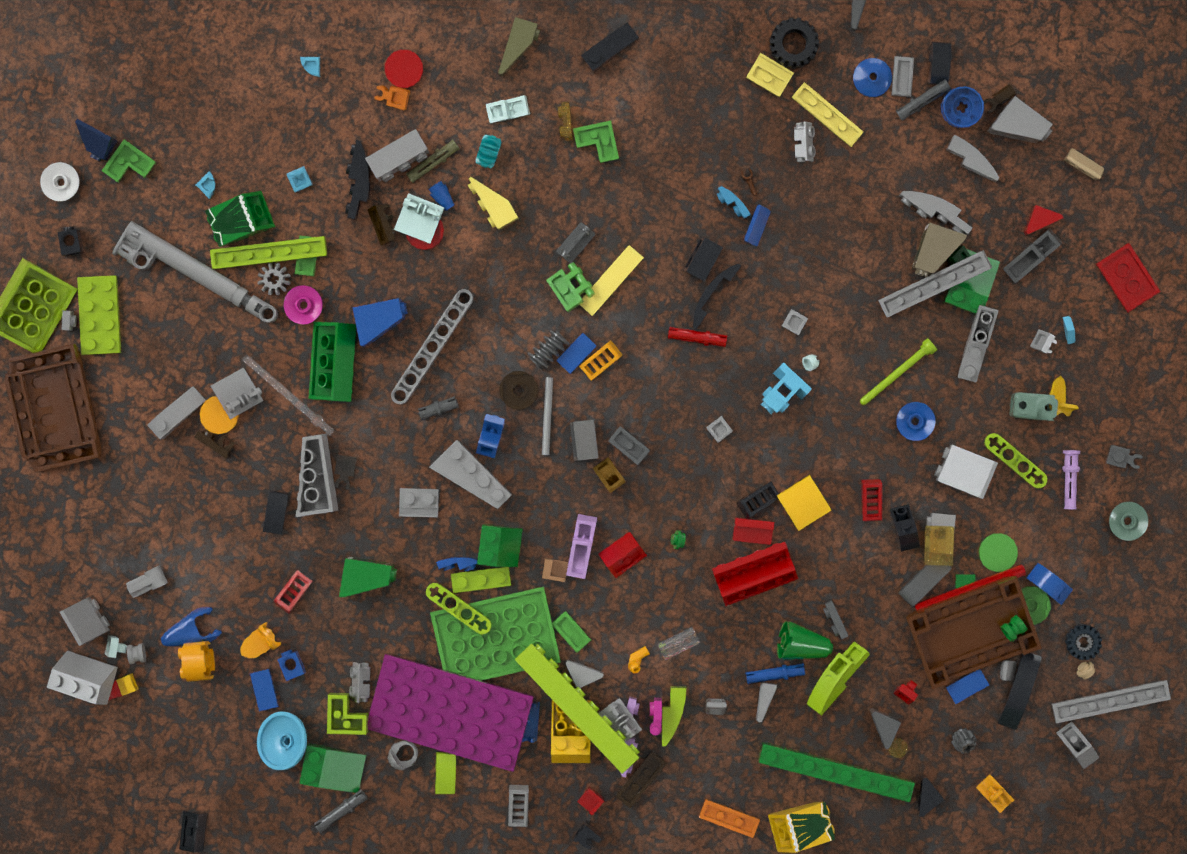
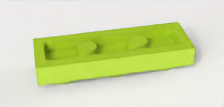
(480, 579)

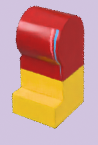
(123, 686)

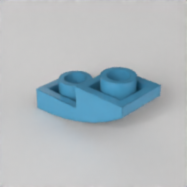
(728, 197)

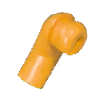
(635, 659)

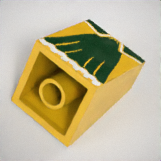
(801, 827)

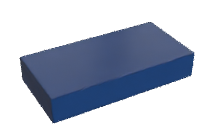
(576, 353)
(967, 686)
(264, 689)

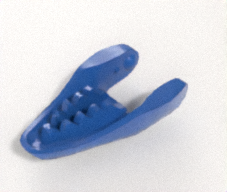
(186, 630)

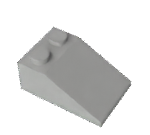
(85, 621)

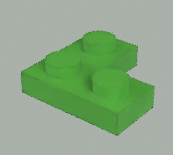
(602, 136)
(126, 157)

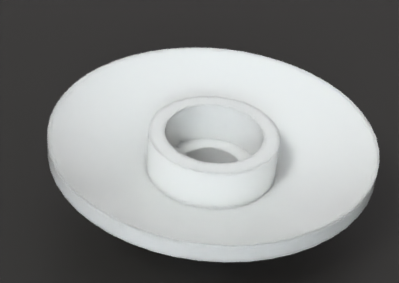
(50, 179)

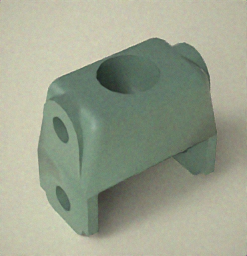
(1033, 406)

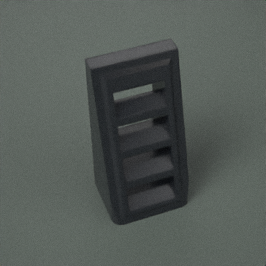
(744, 507)

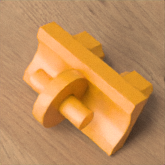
(994, 793)

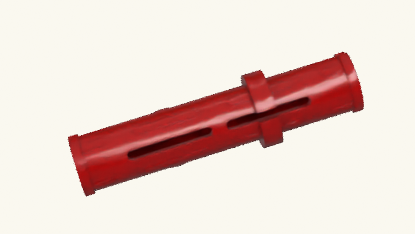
(696, 336)

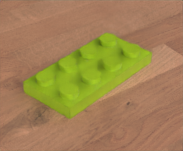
(99, 315)

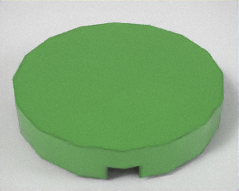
(998, 552)
(1037, 603)

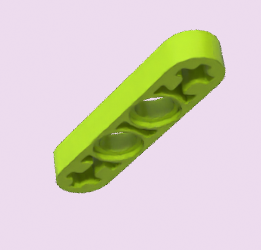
(1017, 458)
(460, 605)

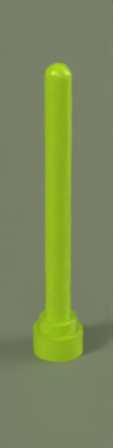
(926, 349)

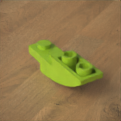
(835, 676)

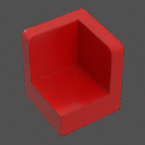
(591, 800)

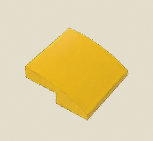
(804, 502)

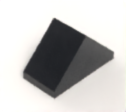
(928, 797)

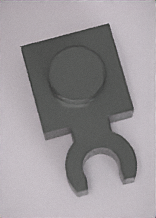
(1120, 457)

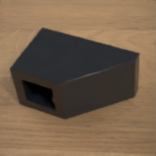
(905, 527)

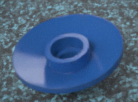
(870, 87)
(923, 414)

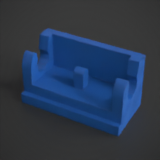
(532, 725)

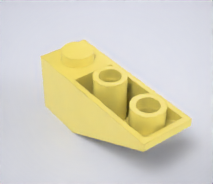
(498, 207)

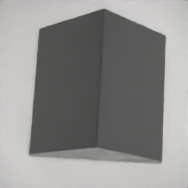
(886, 726)

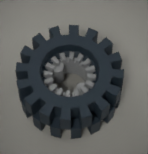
(1093, 639)

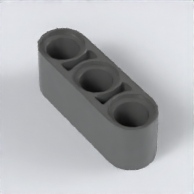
(923, 583)

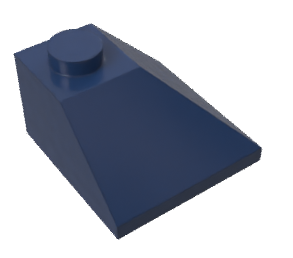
(96, 141)

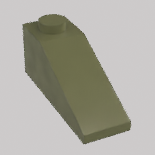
(520, 40)

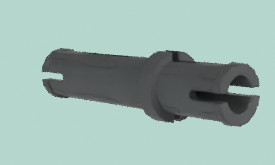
(923, 100)
(344, 808)

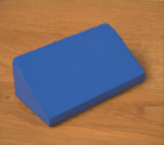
(757, 225)

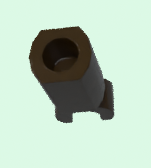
(1000, 97)

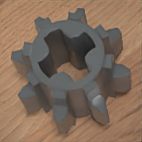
(964, 740)

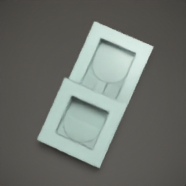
(507, 109)

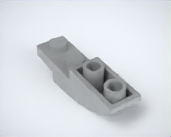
(929, 205)
(977, 343)

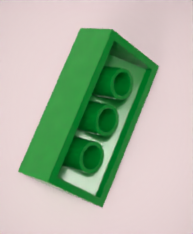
(332, 361)

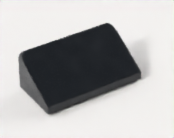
(193, 831)

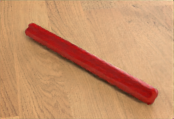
(1017, 571)

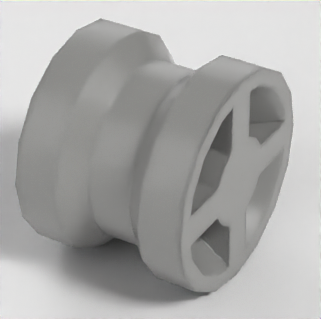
(136, 653)

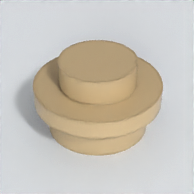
(1085, 670)

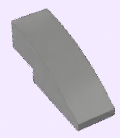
(972, 158)

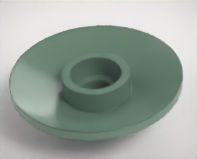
(1138, 522)

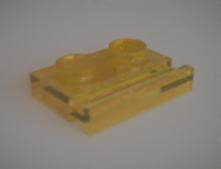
(938, 545)

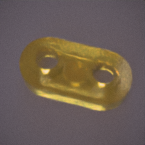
(566, 129)

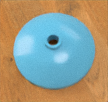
(274, 740)

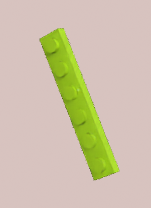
(268, 252)

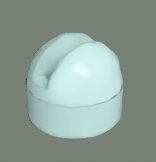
(810, 362)

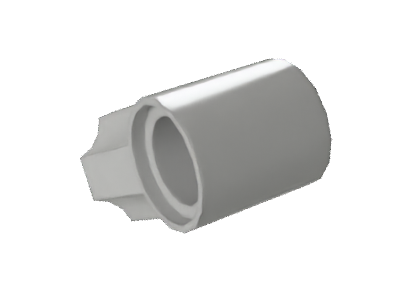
(150, 580)

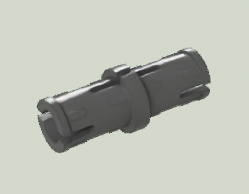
(438, 408)

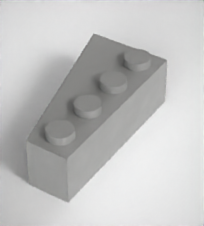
(468, 472)
(316, 478)

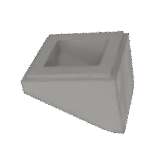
(1008, 670)

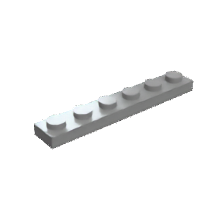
(935, 283)
(1111, 701)

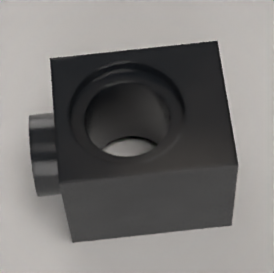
(76, 248)

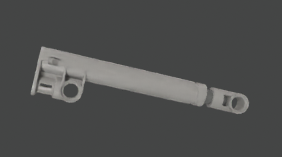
(144, 243)

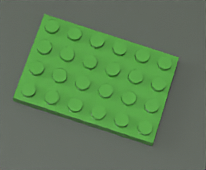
(515, 624)

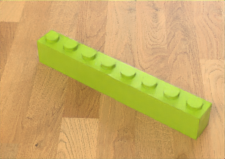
(577, 708)

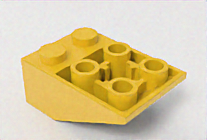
(567, 740)

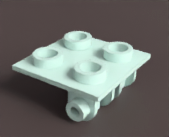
(419, 218)

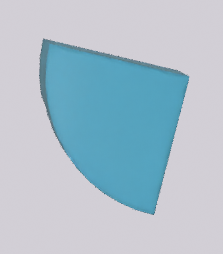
(311, 65)
(207, 185)
(1069, 329)

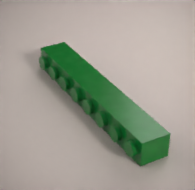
(836, 771)

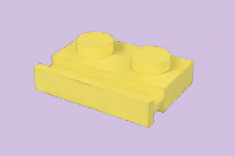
(769, 75)

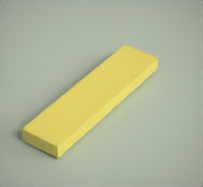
(827, 114)
(611, 279)

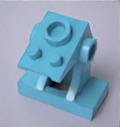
(774, 400)

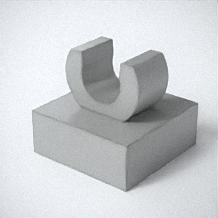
(1043, 341)

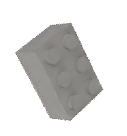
(398, 156)

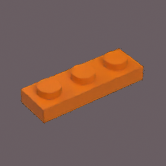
(729, 818)

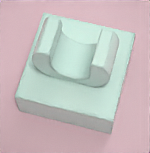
(113, 646)

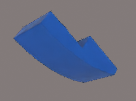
(467, 563)

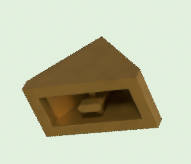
(609, 475)

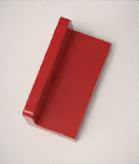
(753, 531)
(622, 554)

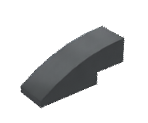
(1032, 255)

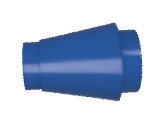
(441, 195)

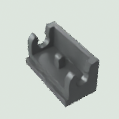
(583, 440)

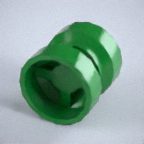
(1013, 628)

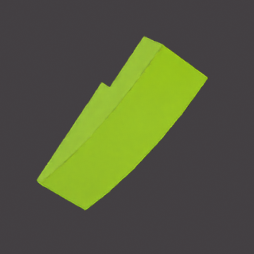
(672, 714)

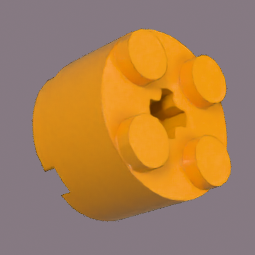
(196, 661)

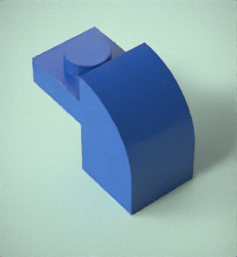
(490, 435)
(1049, 583)

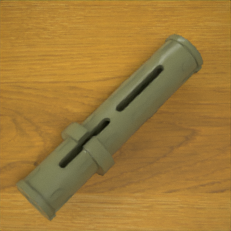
(414, 175)

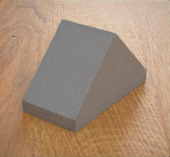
(582, 674)

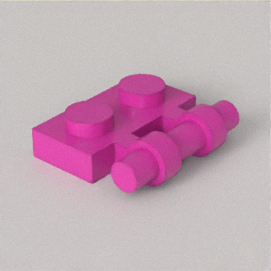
(656, 711)

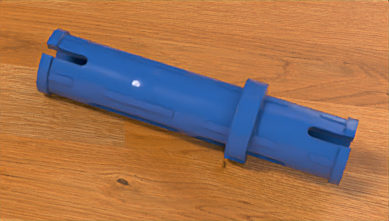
(775, 673)

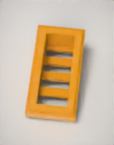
(613, 349)

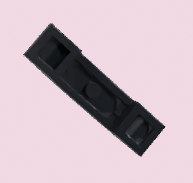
(727, 274)
(1020, 690)

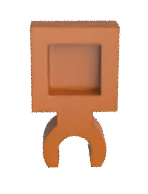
(395, 97)

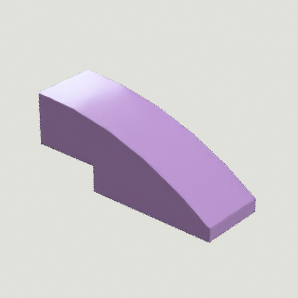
(581, 546)

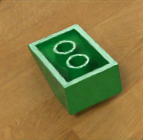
(973, 291)
(332, 768)

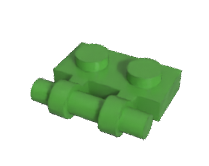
(565, 290)

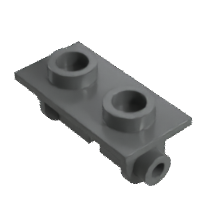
(575, 242)

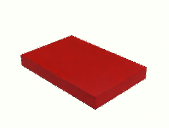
(1128, 277)

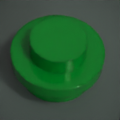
(678, 539)

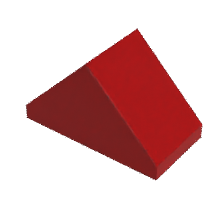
(1040, 218)

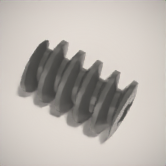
(548, 349)

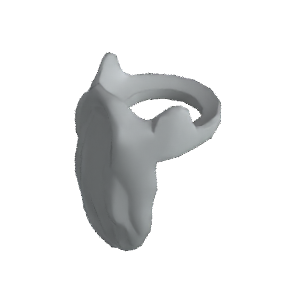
(393, 759)

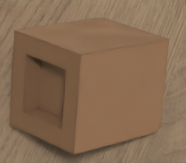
(555, 570)

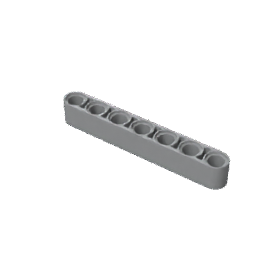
(440, 340)

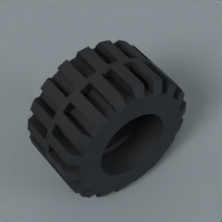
(797, 26)

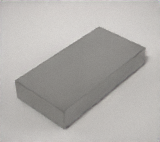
(902, 76)

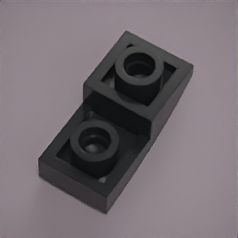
(940, 62)
(275, 512)

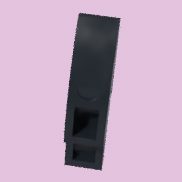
(360, 172)

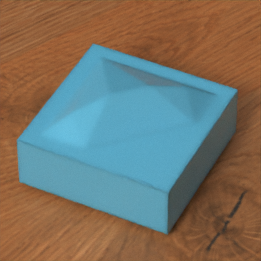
(299, 179)

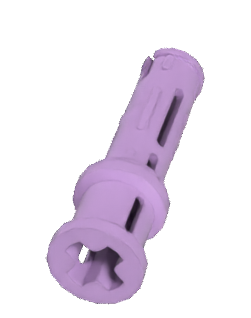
(1070, 503)

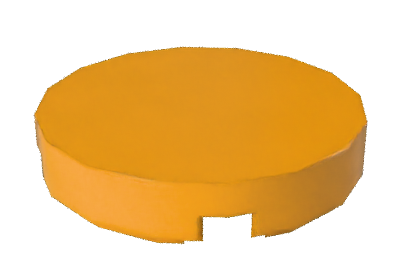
(215, 417)

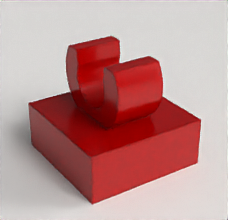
(906, 692)

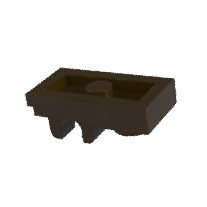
(381, 224)
(218, 446)

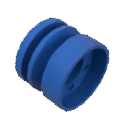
(972, 112)

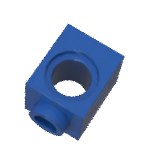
(291, 673)

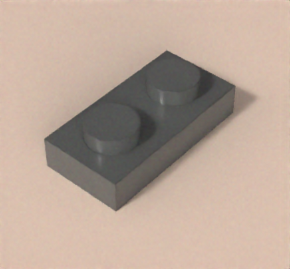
(629, 445)
(838, 627)

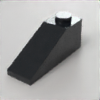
(609, 47)

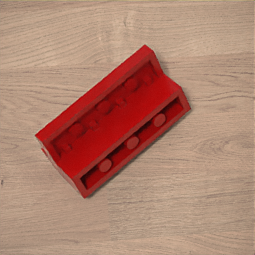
(755, 573)

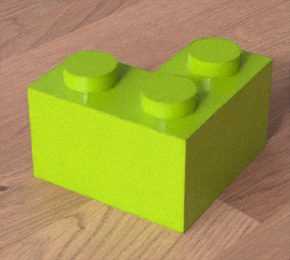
(340, 720)

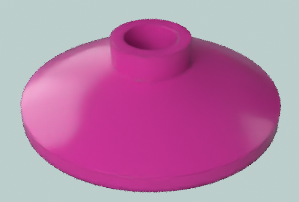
(296, 297)

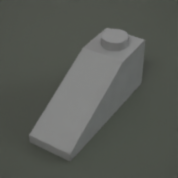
(176, 413)

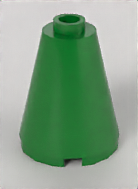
(802, 643)

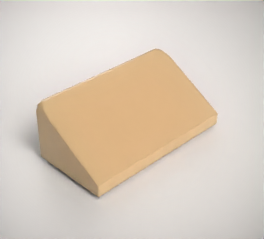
(1084, 164)

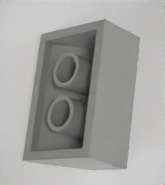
(83, 678)

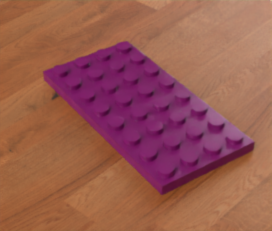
(449, 712)

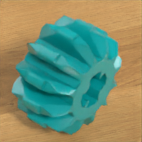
(488, 151)

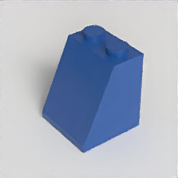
(377, 319)

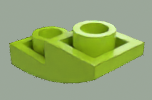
(445, 773)

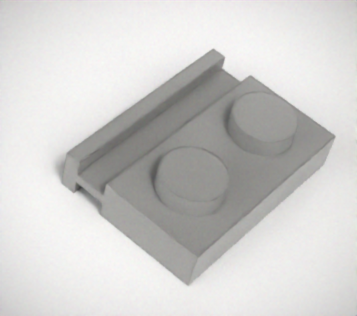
(418, 502)

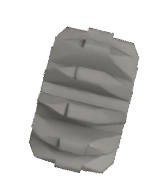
(266, 279)

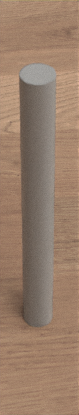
(547, 416)

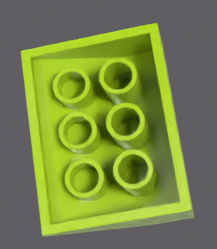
(33, 306)

